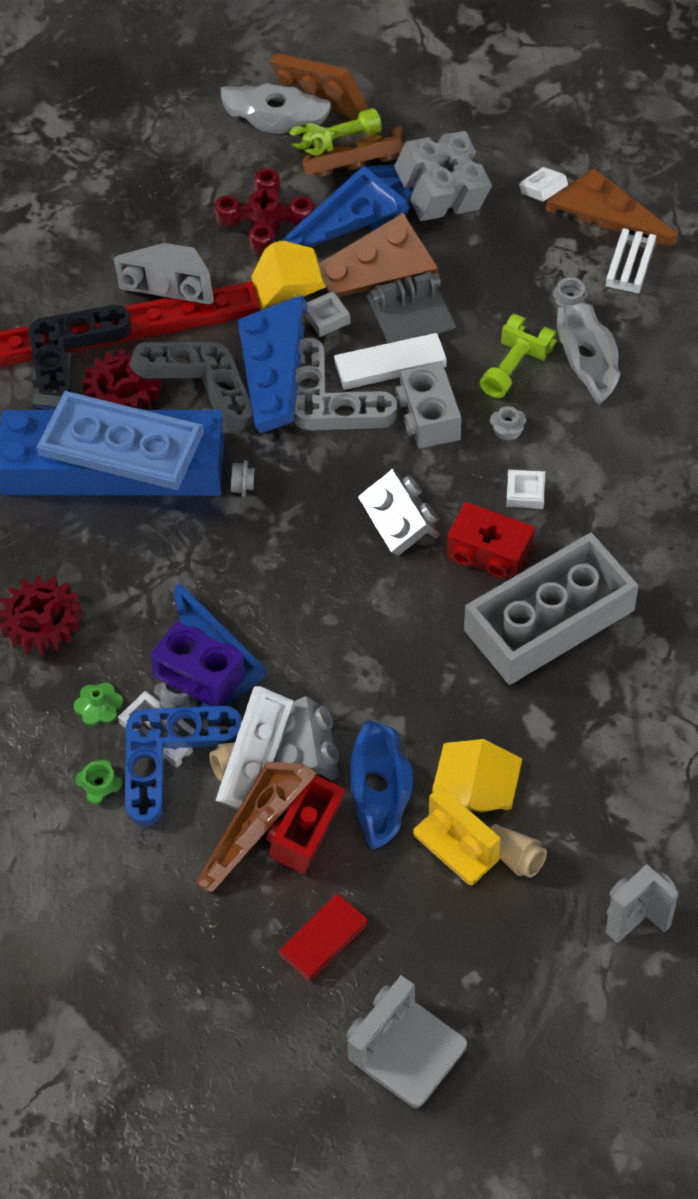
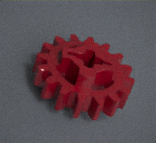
(120, 382)
(40, 615)

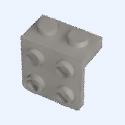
(404, 1044)

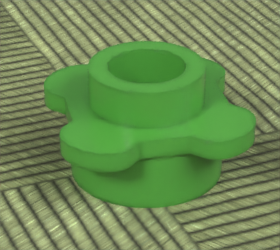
(95, 771)

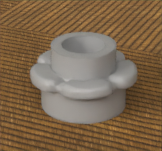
(570, 292)
(508, 429)
(242, 478)

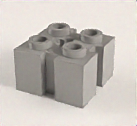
(442, 175)

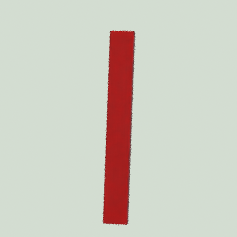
(149, 320)

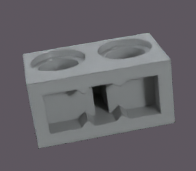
(429, 405)

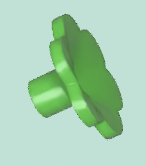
(98, 704)

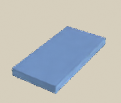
(120, 440)

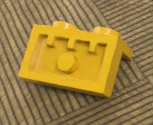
(458, 837)

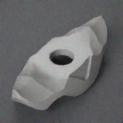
(252, 104)
(580, 327)

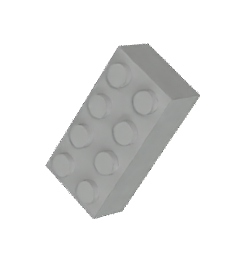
(550, 608)

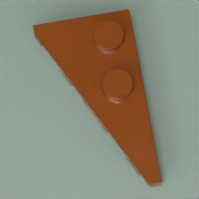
(608, 206)
(266, 801)

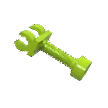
(320, 137)
(497, 380)

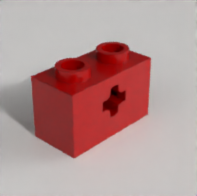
(490, 541)

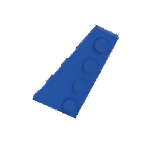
(271, 360)

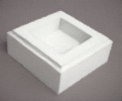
(543, 184)
(525, 489)

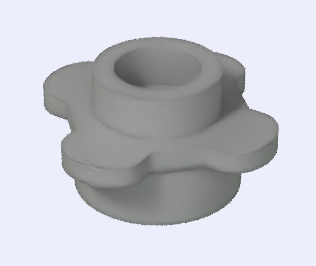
(172, 697)

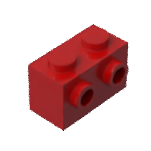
(305, 824)

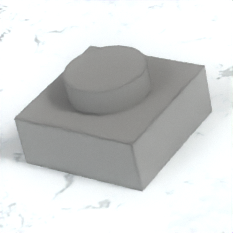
(327, 314)

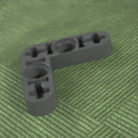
(156, 361)

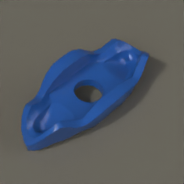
(379, 811)

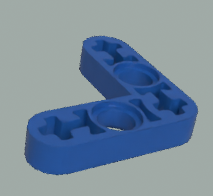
(153, 748)

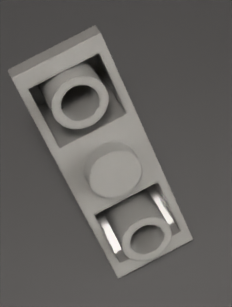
(165, 272)

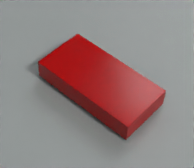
(323, 937)

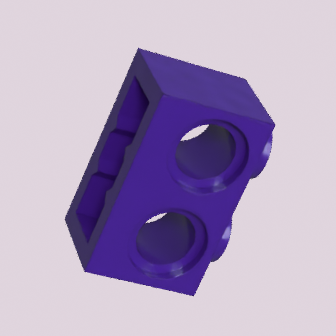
(206, 671)

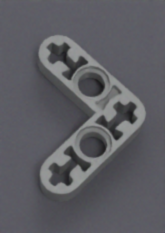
(325, 404)

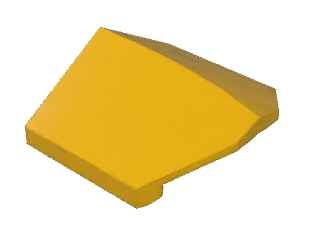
(285, 273)
(478, 774)

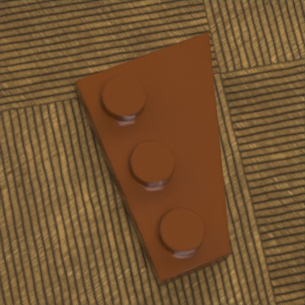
(321, 80)
(353, 158)
(377, 259)

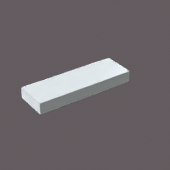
(387, 360)
(254, 744)

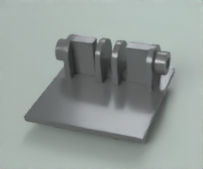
(411, 308)

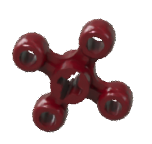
(263, 210)

